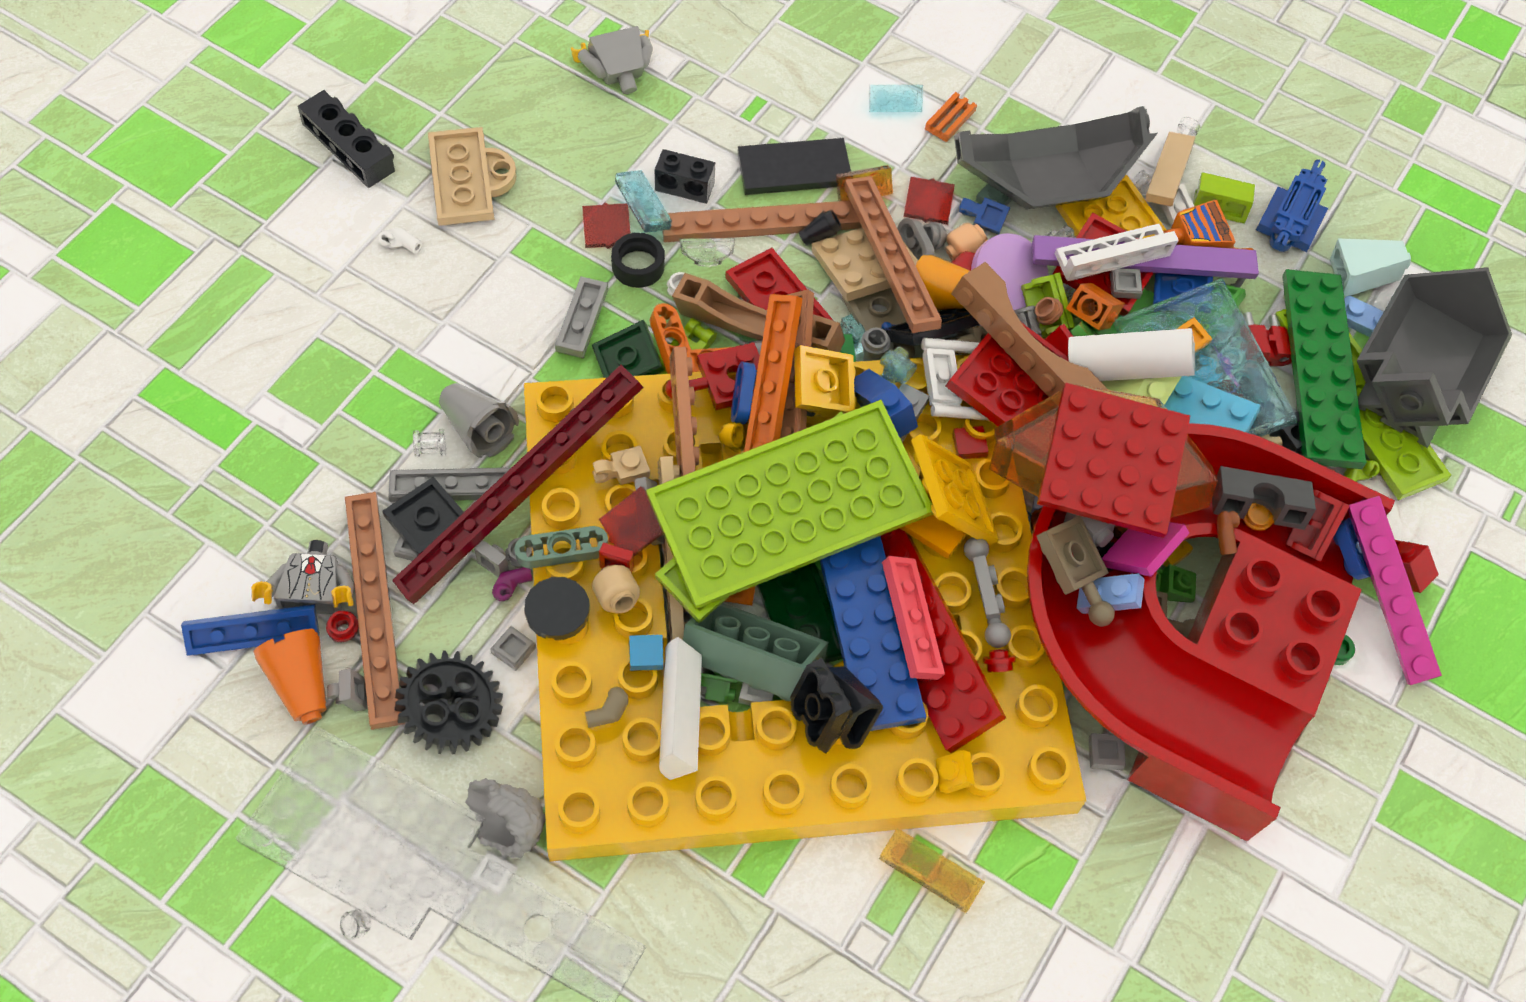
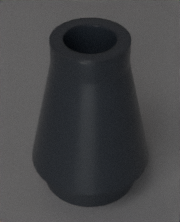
(820, 228)

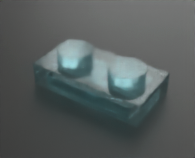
(895, 97)

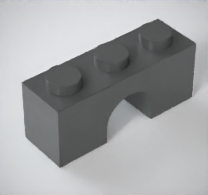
(1287, 498)

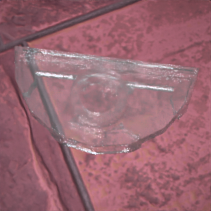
(707, 251)

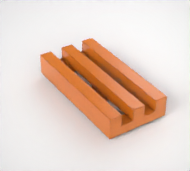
(947, 106)

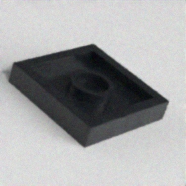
(423, 514)

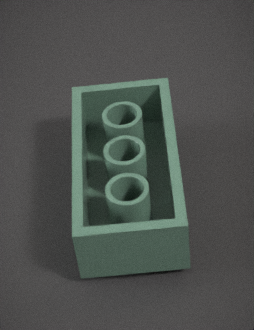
(753, 649)

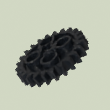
(452, 729)

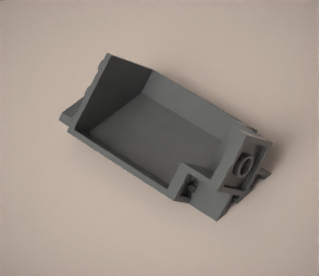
(1434, 351)

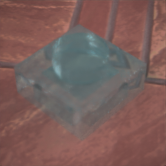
(850, 326)

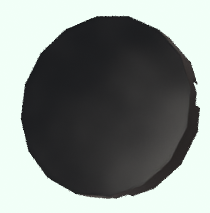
(557, 608)

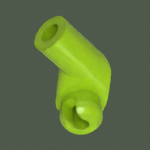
(1369, 470)

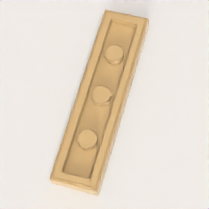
(1170, 169)

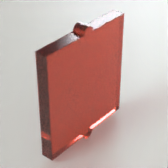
(929, 200)
(605, 224)
(632, 523)

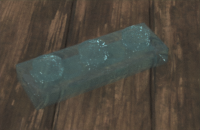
(643, 201)

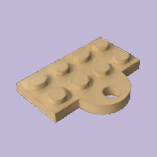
(467, 175)

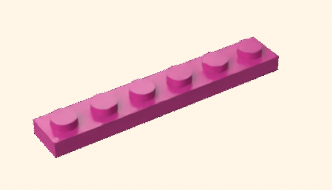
(1393, 590)

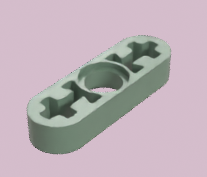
(573, 555)

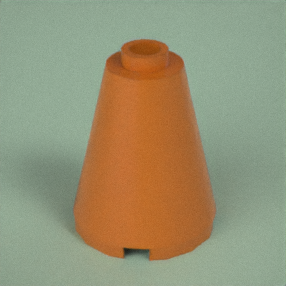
(296, 673)

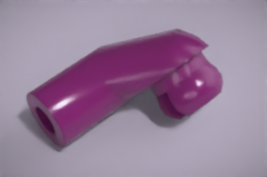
(508, 582)

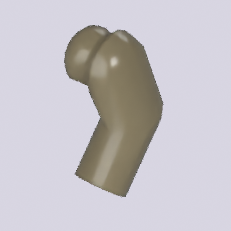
(611, 710)

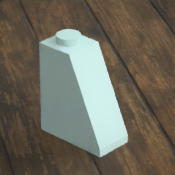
(1368, 263)

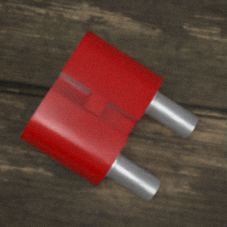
(1272, 342)

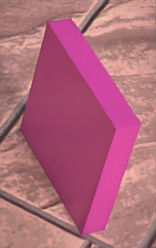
(1144, 552)

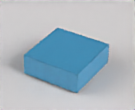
(646, 652)

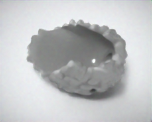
(511, 816)

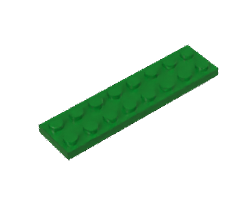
(1323, 369)

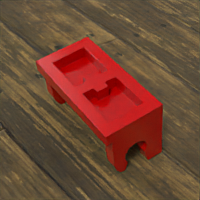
(1321, 527)

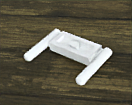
(939, 367)

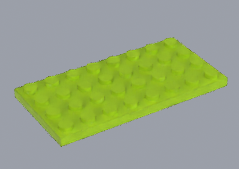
(789, 503)

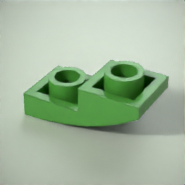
(1177, 583)

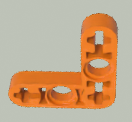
(675, 330)

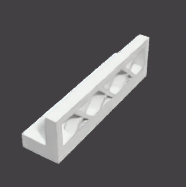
(1115, 256)

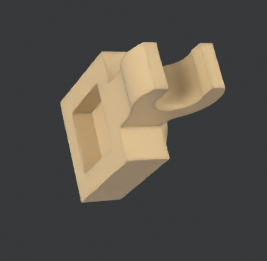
(624, 465)

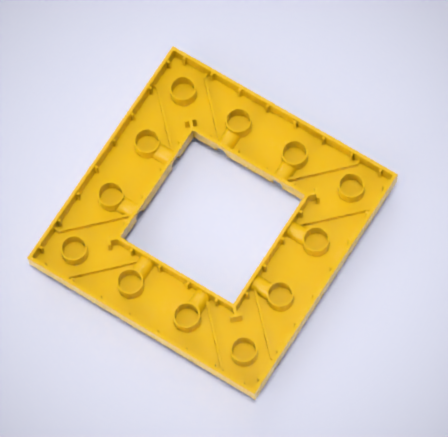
(755, 765)

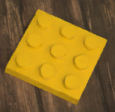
(1123, 208)
(953, 490)

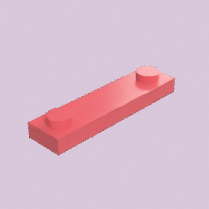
(913, 618)

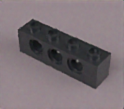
(347, 138)

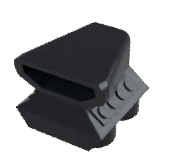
(834, 706)

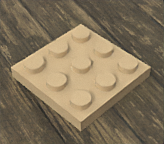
(852, 264)

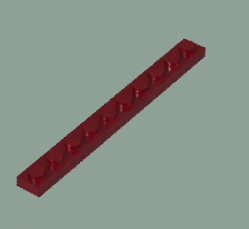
(517, 484)

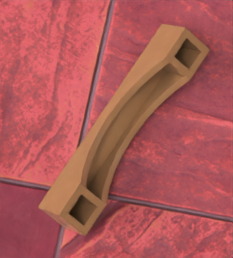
(986, 299)
(715, 306)

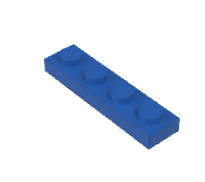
(245, 629)

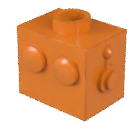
(1095, 306)

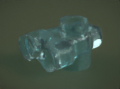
(897, 366)

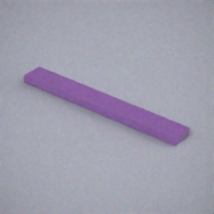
(1183, 260)

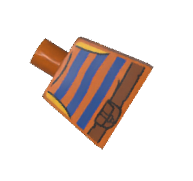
(1203, 226)

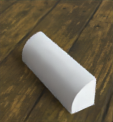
(1135, 354)
(680, 710)

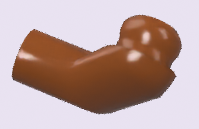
(1225, 529)

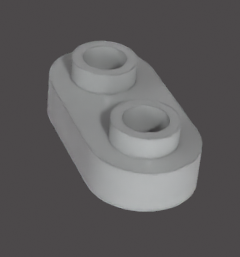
(915, 237)

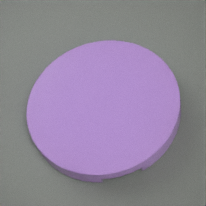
(1013, 261)

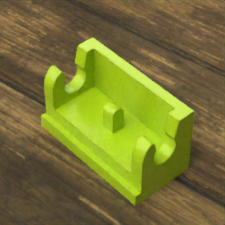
(1232, 195)
(1048, 287)

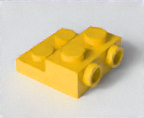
(824, 381)

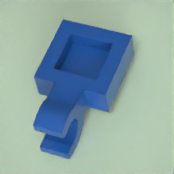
(989, 214)

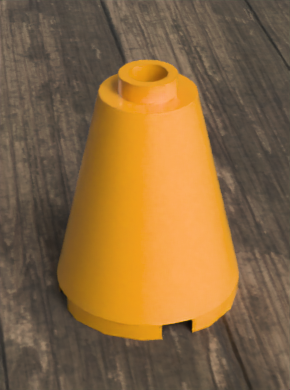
(940, 280)

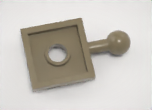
(864, 313)
(1079, 570)

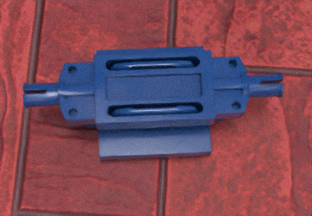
(1295, 215)

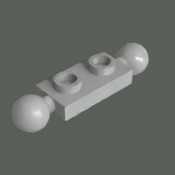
(997, 633)

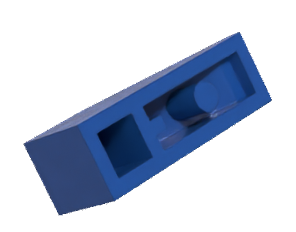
(872, 387)

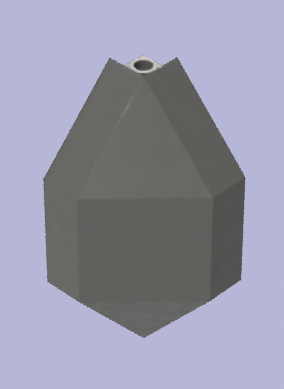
(1058, 162)

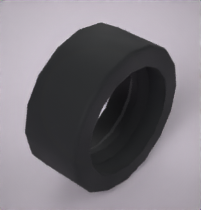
(638, 242)

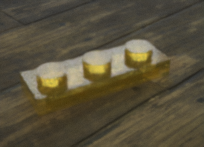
(931, 870)

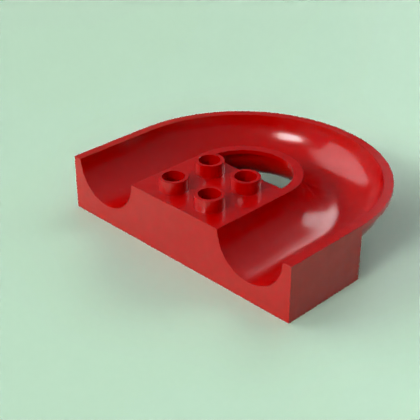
(1249, 677)

